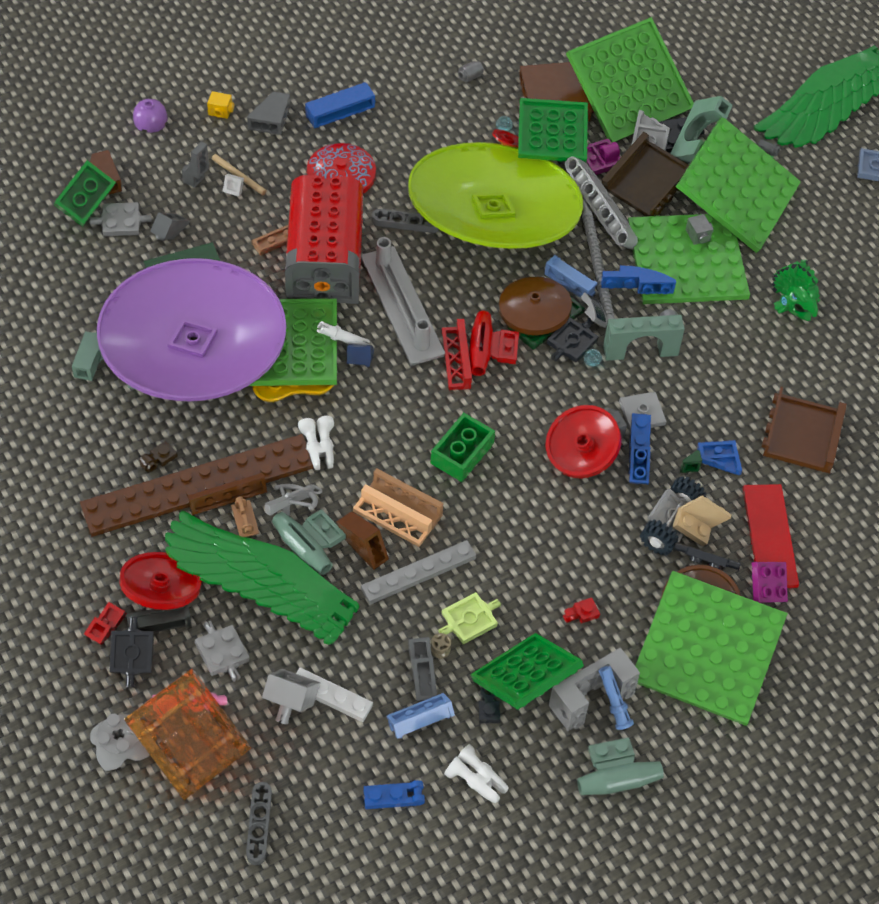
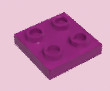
(602, 155)
(769, 582)

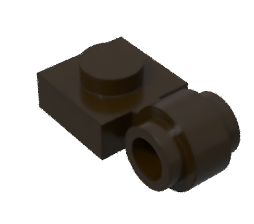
(160, 454)

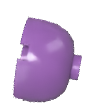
(150, 115)

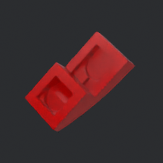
(108, 621)

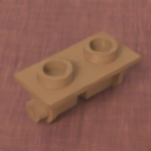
(244, 517)

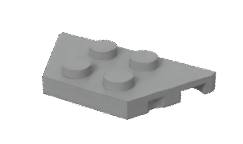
(657, 132)

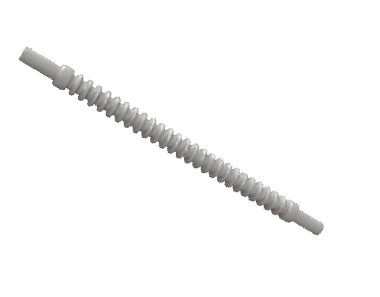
(596, 259)

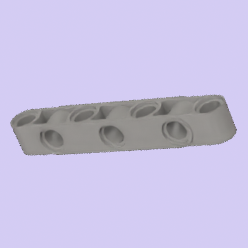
(601, 203)

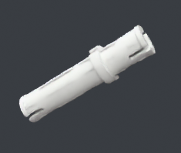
(337, 333)

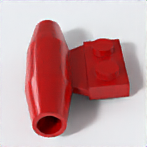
(486, 344)

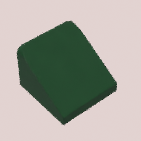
(691, 463)

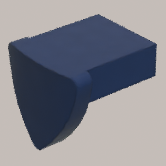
(360, 354)

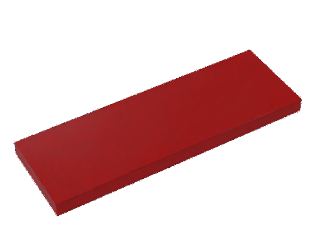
(770, 527)

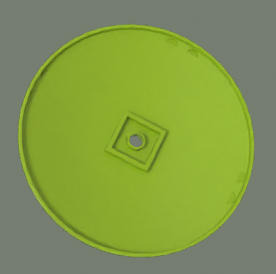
(494, 196)

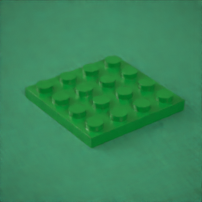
(552, 129)
(527, 671)

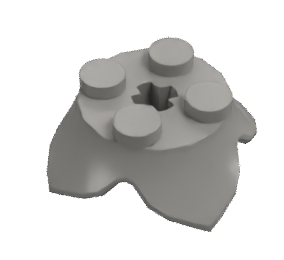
(113, 752)

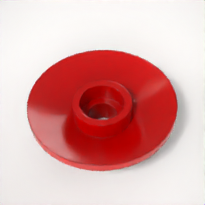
(506, 138)

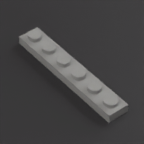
(418, 572)

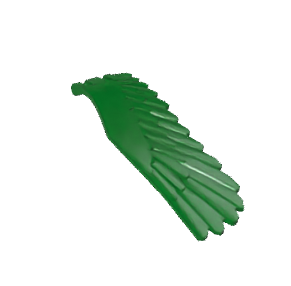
(824, 100)
(260, 573)

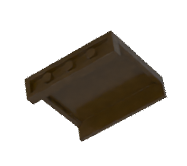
(645, 177)

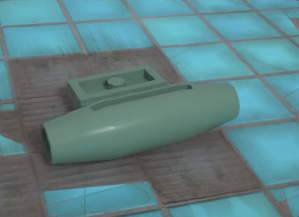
(310, 538)
(617, 769)

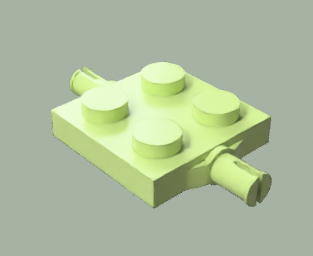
(469, 618)

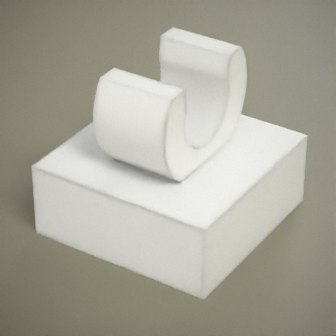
(233, 184)

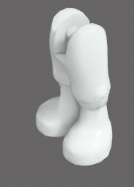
(317, 449)
(480, 781)

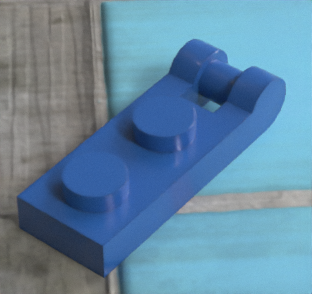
(393, 795)

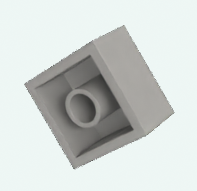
(291, 692)

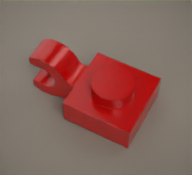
(583, 610)

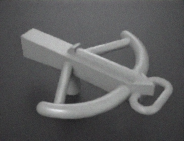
(292, 498)

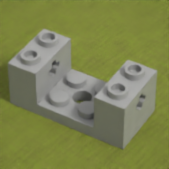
(568, 697)

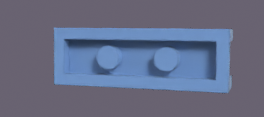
(569, 277)
(420, 715)

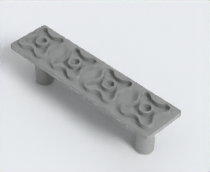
(402, 303)

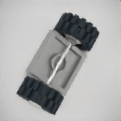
(659, 531)

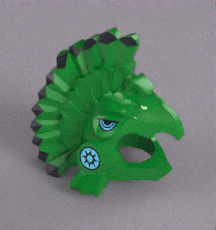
(798, 287)

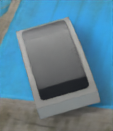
(595, 310)

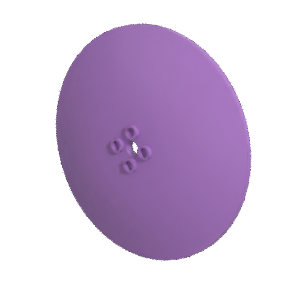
(157, 311)

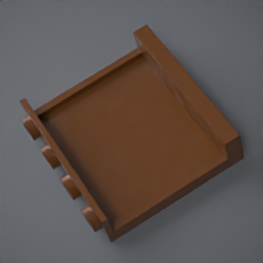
(552, 82)
(803, 432)

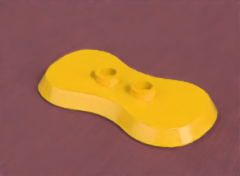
(279, 392)

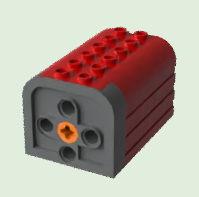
(324, 239)

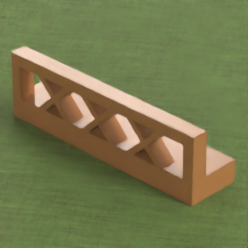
(407, 496)

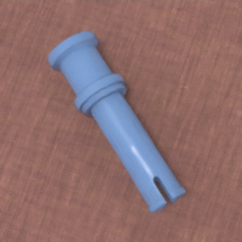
(618, 706)

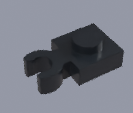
(488, 709)

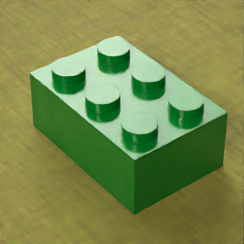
(84, 193)
(462, 447)

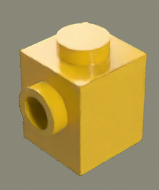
(220, 105)

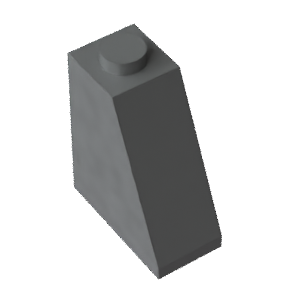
(270, 114)

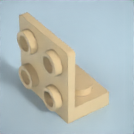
(698, 518)

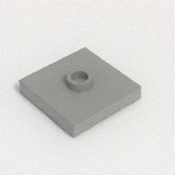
(643, 404)

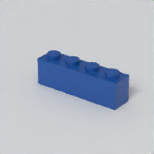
(340, 105)

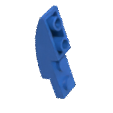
(644, 279)
(639, 449)

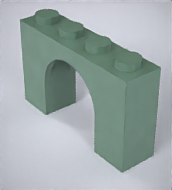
(701, 115)
(622, 331)
(87, 357)

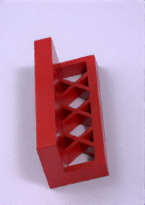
(463, 354)

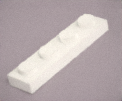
(339, 698)

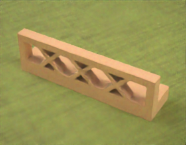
(397, 511)

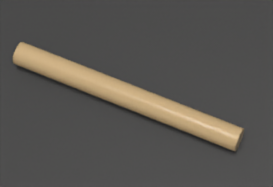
(236, 172)

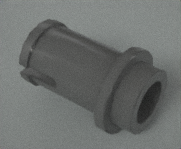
(769, 147)

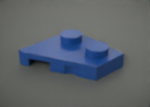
(721, 455)

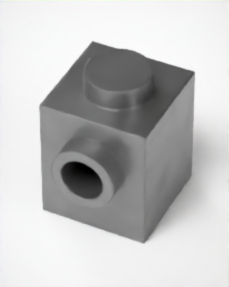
(699, 229)

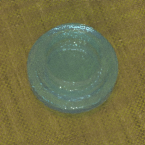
(504, 123)
(592, 358)

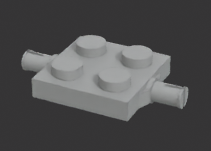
(120, 219)
(222, 650)

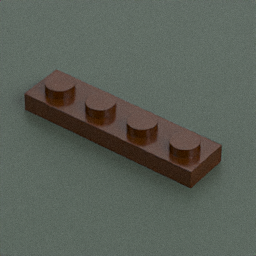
(227, 493)

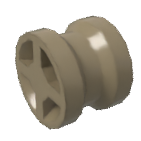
(438, 641)

